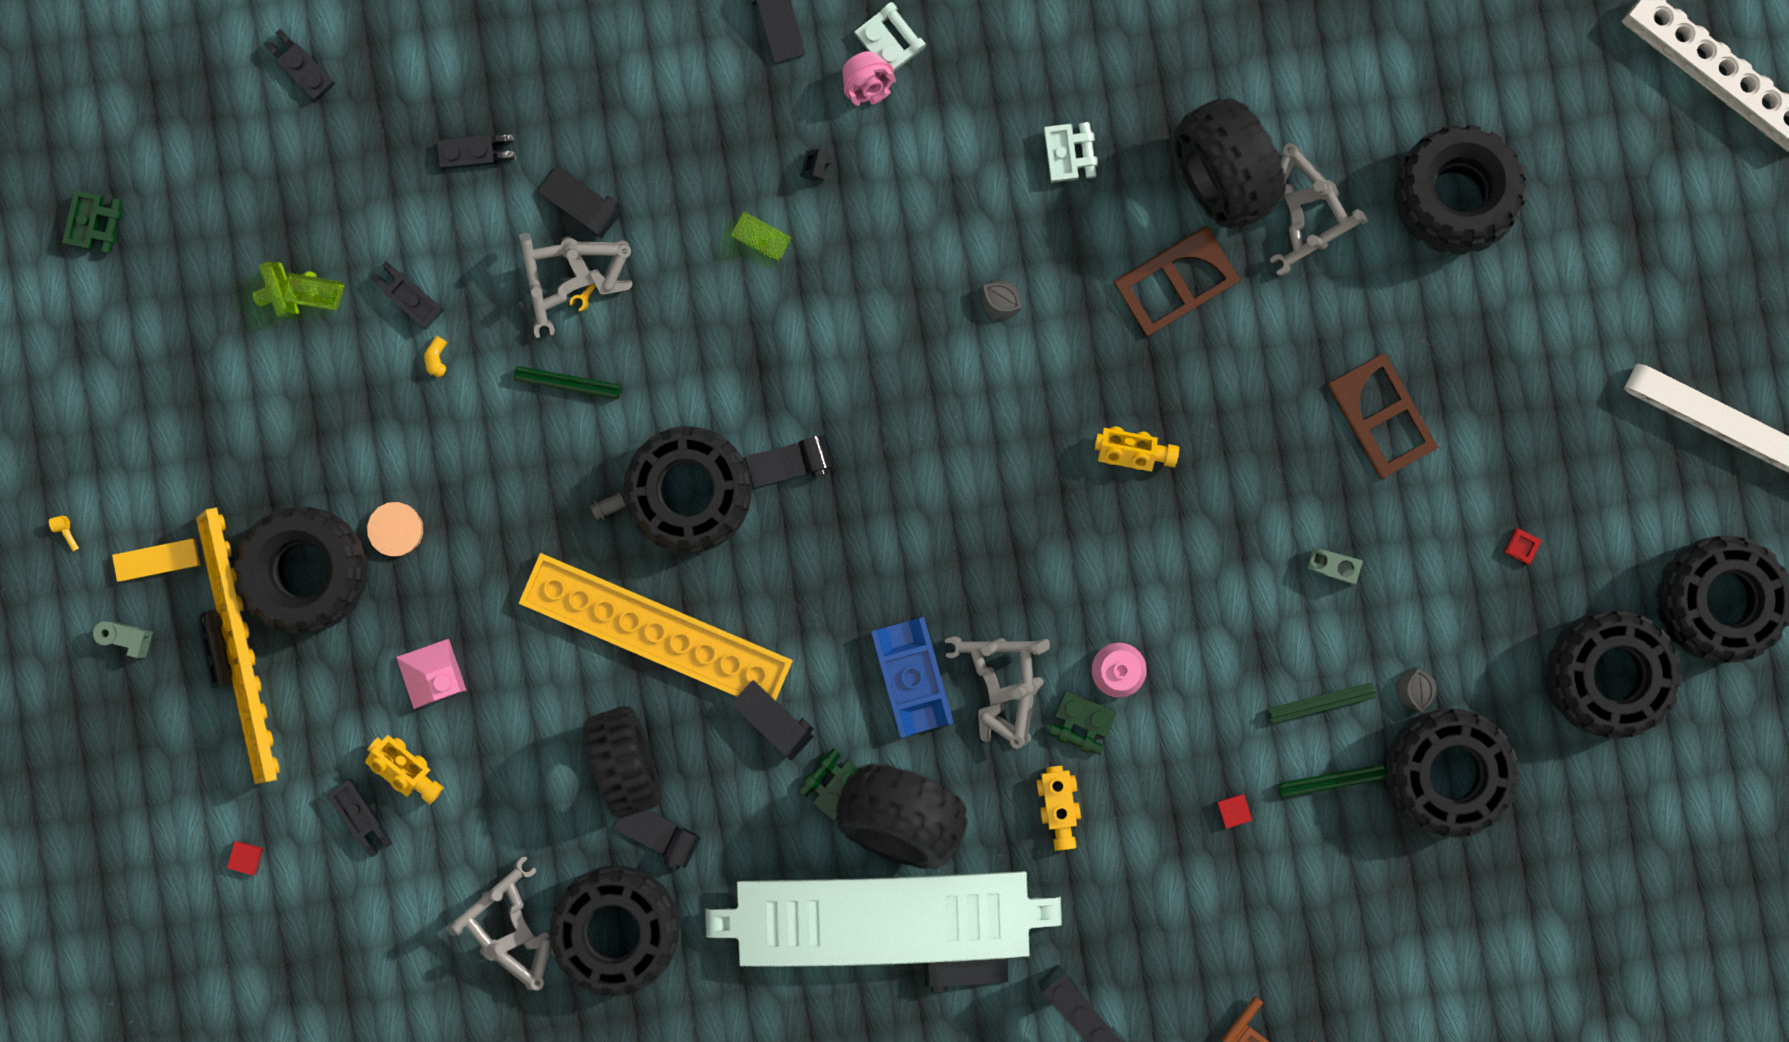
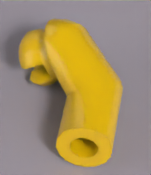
(432, 358)

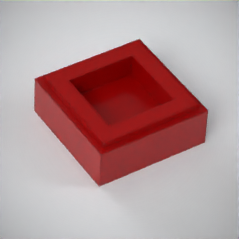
(1522, 546)
(1234, 811)
(245, 858)

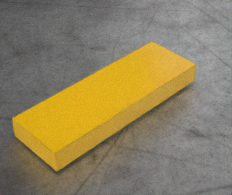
(156, 560)

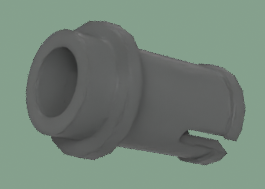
(608, 506)

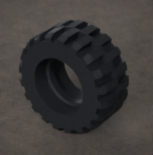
(622, 762)

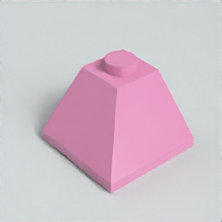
(431, 673)

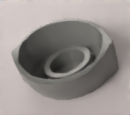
(1001, 299)
(1416, 689)

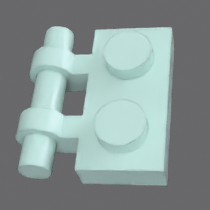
(1061, 152)

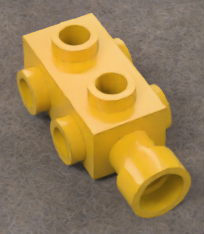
(1132, 453)
(401, 768)
(1058, 800)

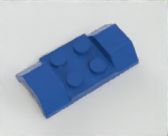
(912, 677)

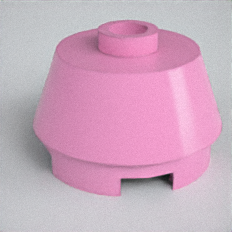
(867, 78)
(1119, 670)

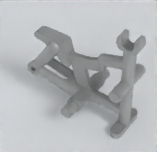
(1321, 189)
(572, 251)
(1024, 690)
(497, 949)

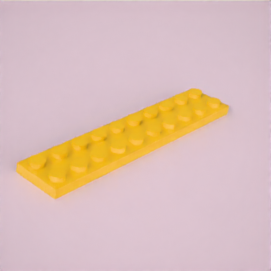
(651, 629)
(240, 658)

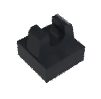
(815, 164)

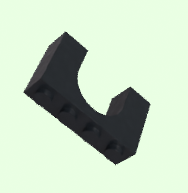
(1075, 1008)

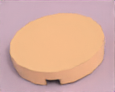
(395, 529)

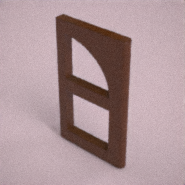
(1199, 246)
(1347, 394)

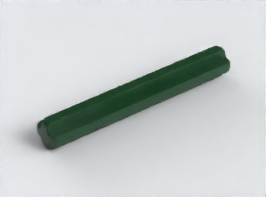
(567, 382)
(1322, 703)
(1332, 781)

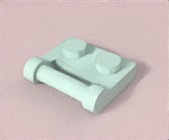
(880, 41)

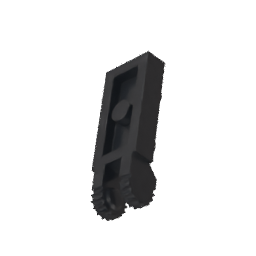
(301, 67)
(473, 151)
(409, 297)
(214, 649)
(358, 815)

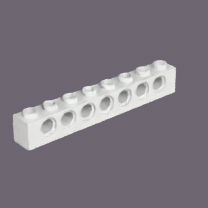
(1706, 71)

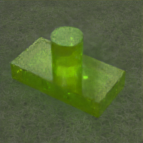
(761, 236)
(275, 280)
(312, 291)

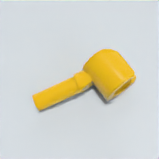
(584, 297)
(62, 524)

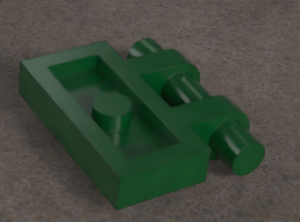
(84, 221)
(1086, 715)
(829, 795)

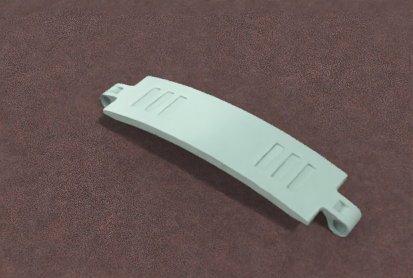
(883, 919)

